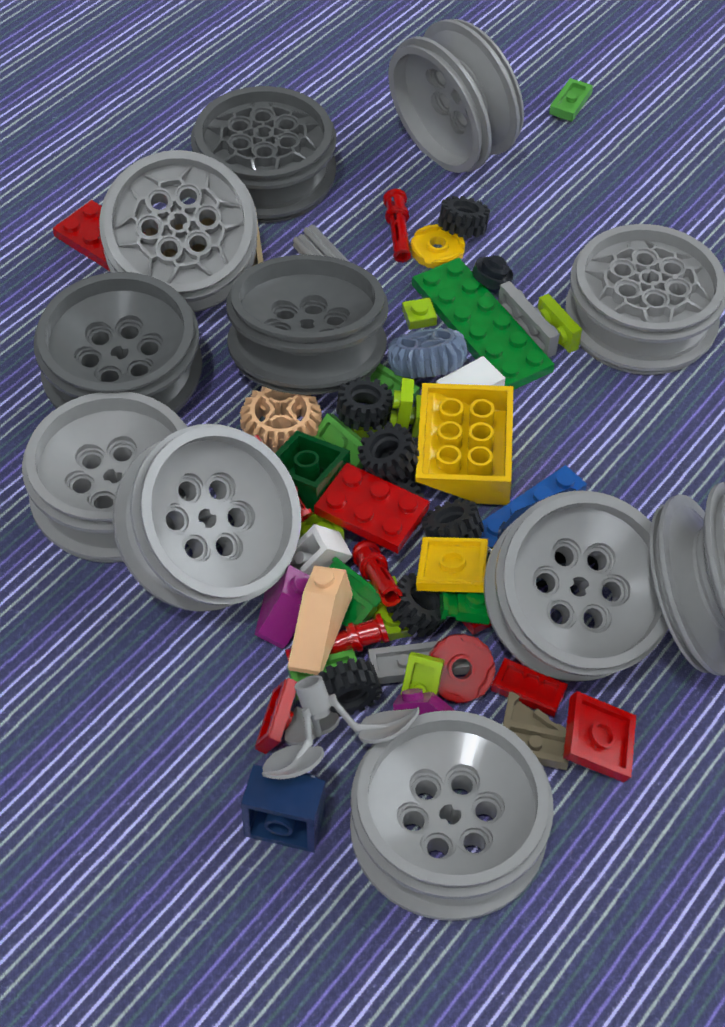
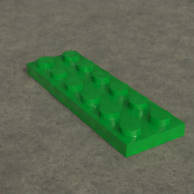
(484, 322)

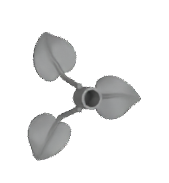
(317, 720)

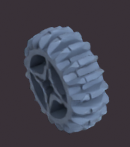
(427, 353)

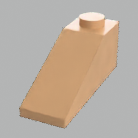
(319, 619)

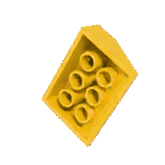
(466, 441)

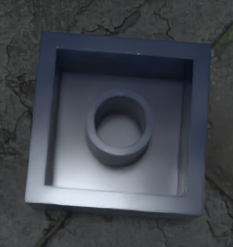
(284, 809)

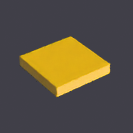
(452, 564)

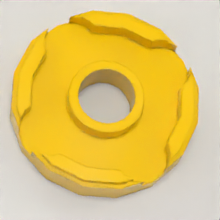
(430, 256)

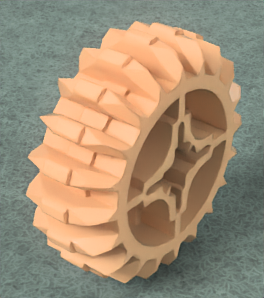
(280, 416)

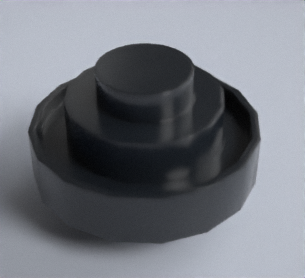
(492, 272)

